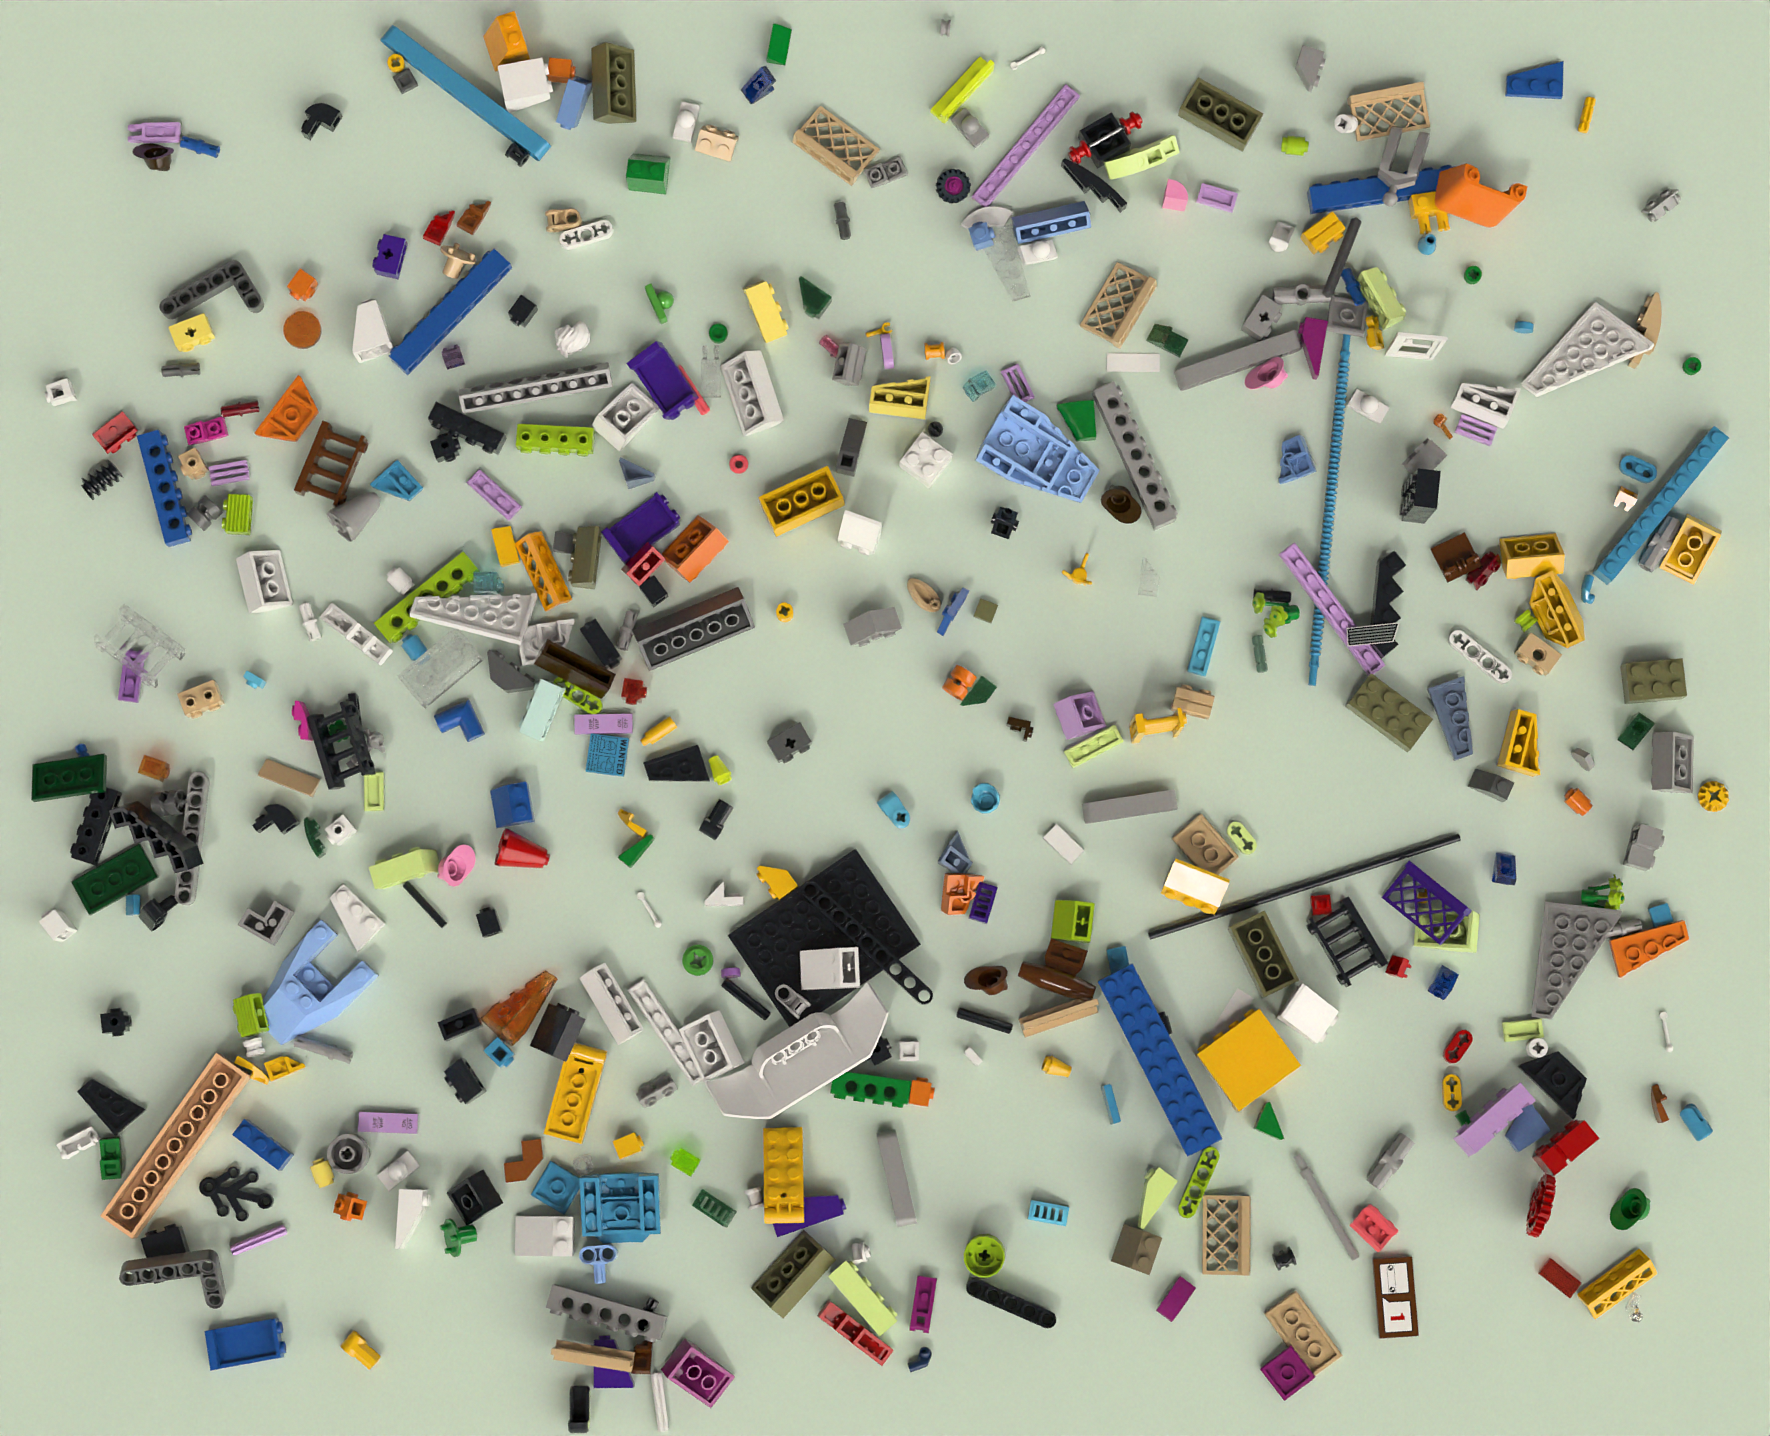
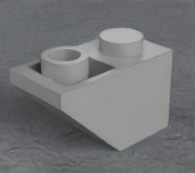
(1308, 65)

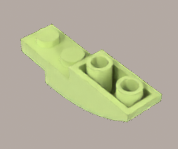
(1141, 158)

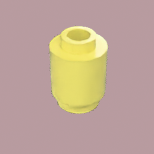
(322, 1172)

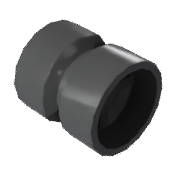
(204, 513)

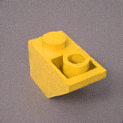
(778, 880)

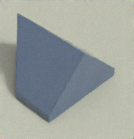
(635, 475)
(955, 856)

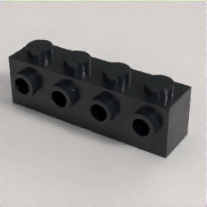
(467, 428)
(95, 826)

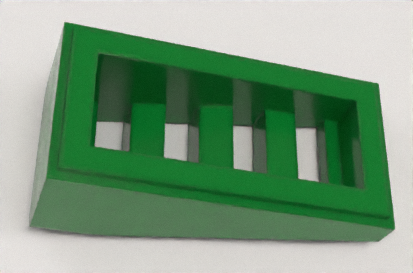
(633, 854)

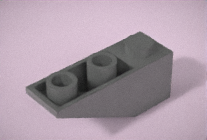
(851, 447)

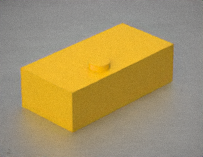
(801, 501)

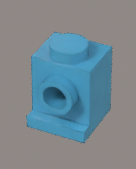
(493, 1049)

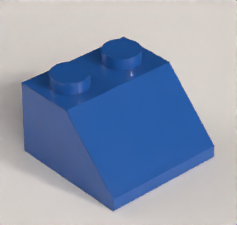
(512, 805)

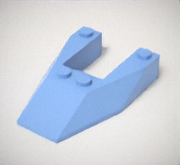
(302, 996)

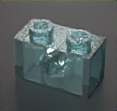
(487, 583)

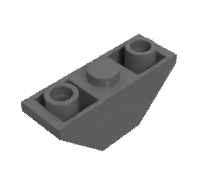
(508, 675)

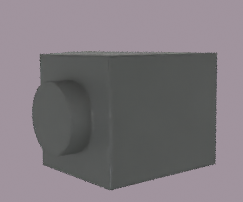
(1491, 785)

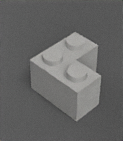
(872, 626)
(1641, 847)
(268, 927)

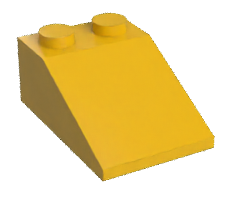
(1690, 549)

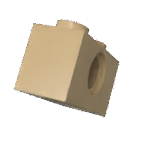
(1548, 655)

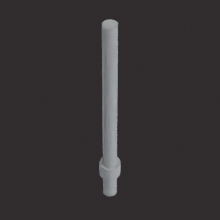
(1306, 1173)

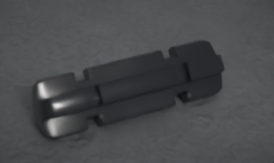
(651, 1305)

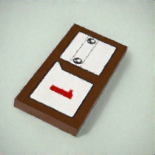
(1395, 1297)

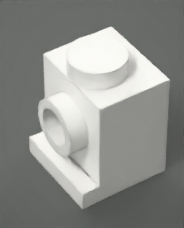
(60, 386)

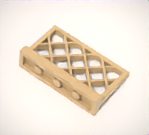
(1383, 96)
(823, 154)
(1133, 312)
(1057, 1016)
(1243, 1240)
(593, 1355)

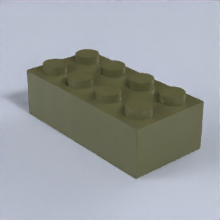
(1220, 114)
(1389, 713)
(1263, 954)

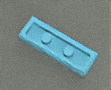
(1203, 646)

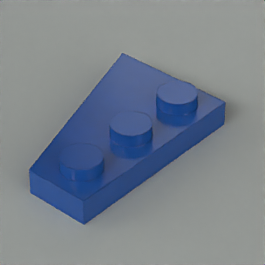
(1537, 83)

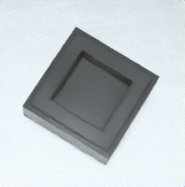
(405, 81)

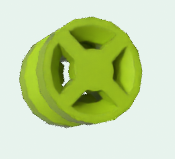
(1526, 620)

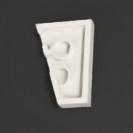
(356, 917)

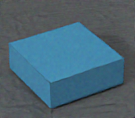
(133, 905)
(1660, 915)

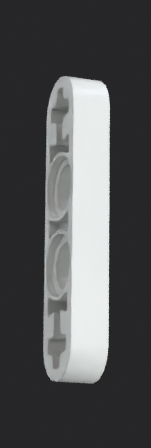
(1481, 654)

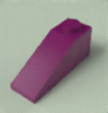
(1312, 340)

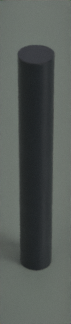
(425, 905)

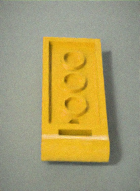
(575, 1093)
(783, 1175)

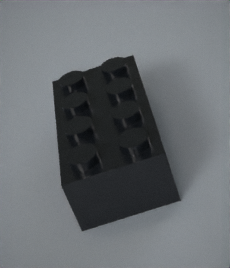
(1420, 496)

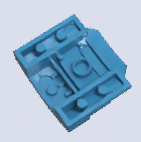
(620, 1206)

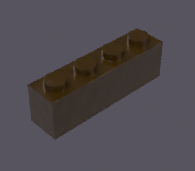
(574, 669)

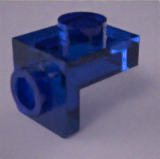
(1443, 982)

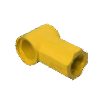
(357, 1347)

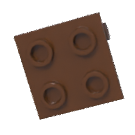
(1456, 557)

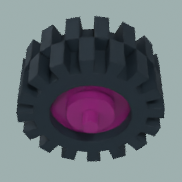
(953, 186)

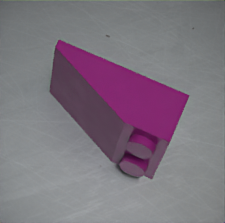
(697, 1373)

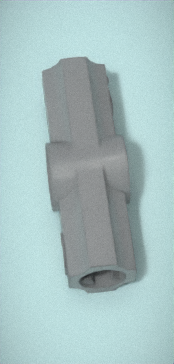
(1289, 295)
(1659, 544)
(1390, 1161)

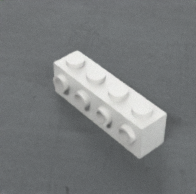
(611, 1003)

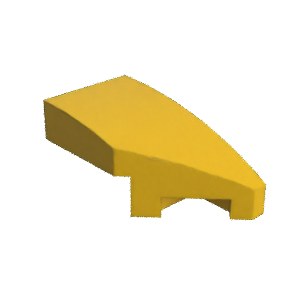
(627, 819)
(282, 1067)
(257, 1073)

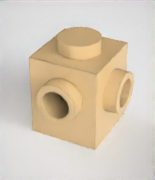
(193, 464)

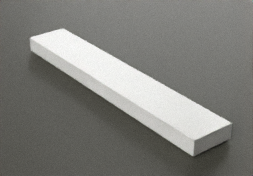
(665, 1029)

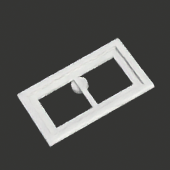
(1401, 339)

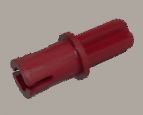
(240, 409)

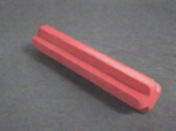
(700, 403)

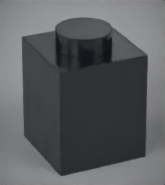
(522, 311)
(653, 591)
(489, 922)

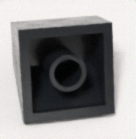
(464, 1081)
(475, 1197)

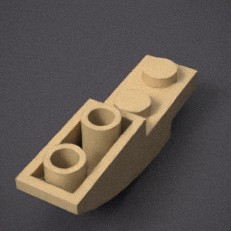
(1648, 325)

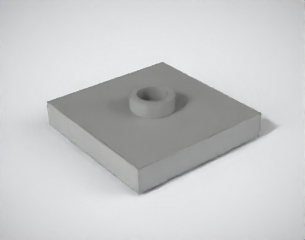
(1346, 317)

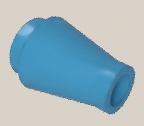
(1425, 247)

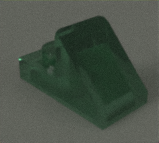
(1166, 339)

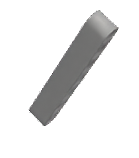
(1237, 360)
(197, 829)

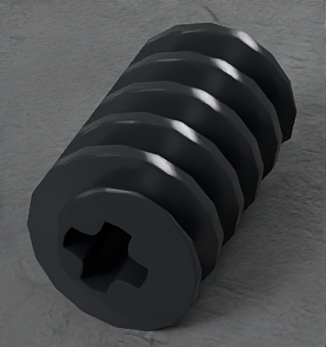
(100, 479)

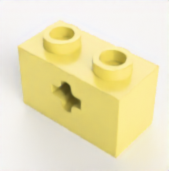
(182, 333)

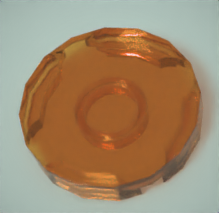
(302, 330)

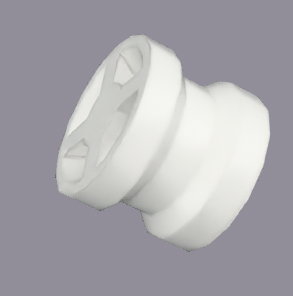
(1350, 124)
(254, 1047)
(1532, 1048)

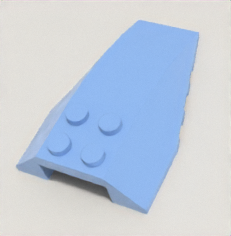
(1035, 453)

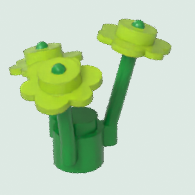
(1280, 614)

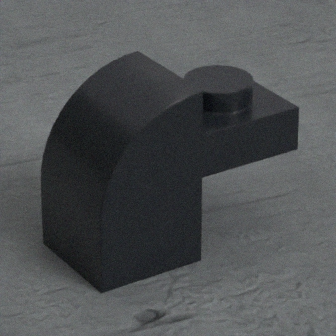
(318, 115)
(277, 814)

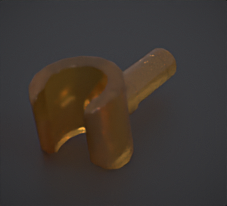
(1439, 421)

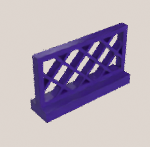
(1434, 888)

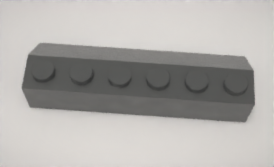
(693, 628)

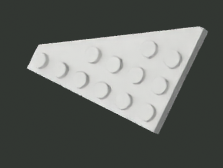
(1588, 347)

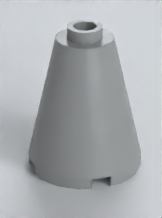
(354, 514)

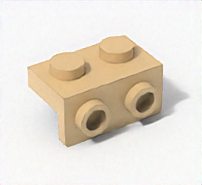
(716, 142)

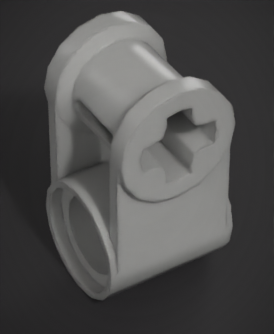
(792, 1001)

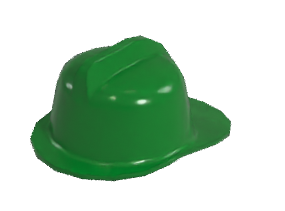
(1629, 1209)

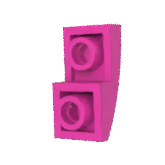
(206, 431)
(300, 713)

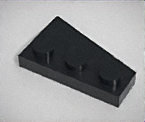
(109, 1106)

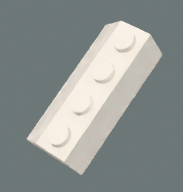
(752, 392)

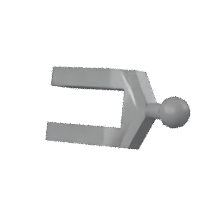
(1398, 180)

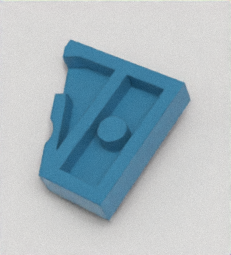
(397, 482)

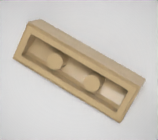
(289, 777)

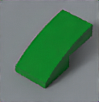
(110, 1158)

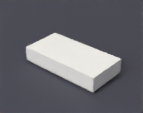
(1063, 844)

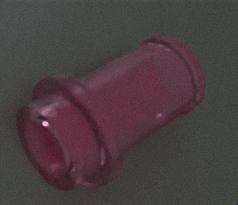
(829, 345)

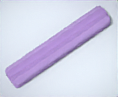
(258, 1240)

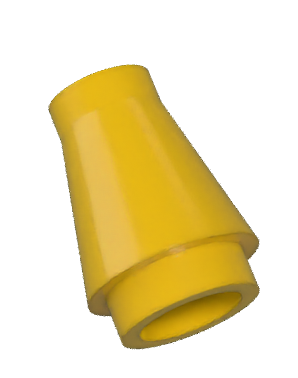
(1054, 1066)

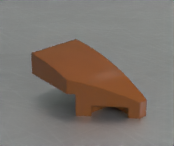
(473, 217)
(1656, 1098)

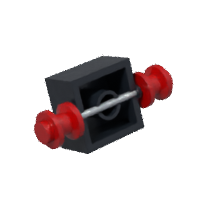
(1105, 139)

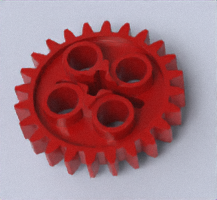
(1541, 1205)

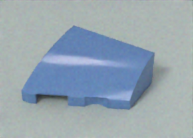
(1295, 460)
(1526, 1129)

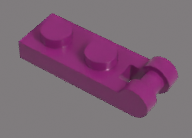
(923, 1303)

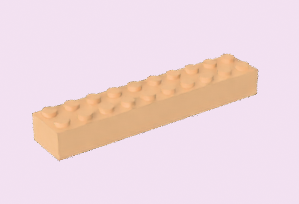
(176, 1146)

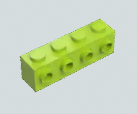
(555, 439)

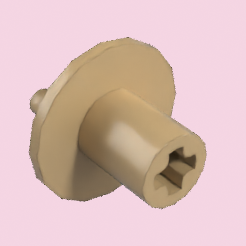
(456, 260)

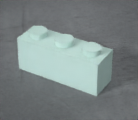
(541, 709)

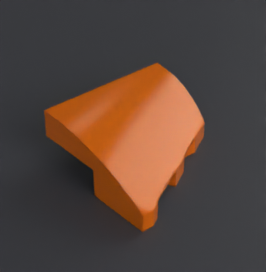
(958, 892)

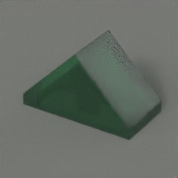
(1635, 730)

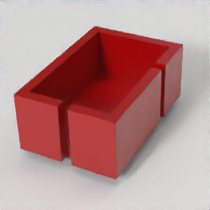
(1565, 1146)

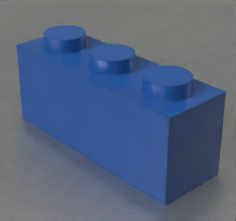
(263, 1144)

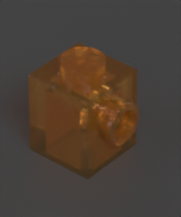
(154, 768)

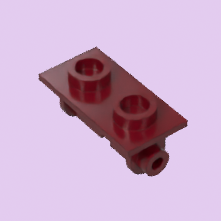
(1490, 564)

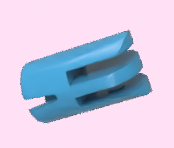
(1695, 1122)

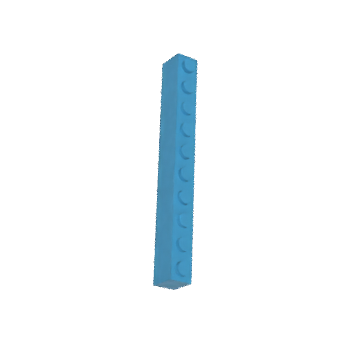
(1660, 505)

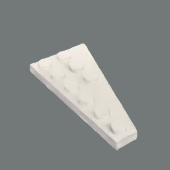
(485, 615)

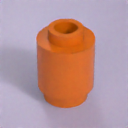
(1577, 801)

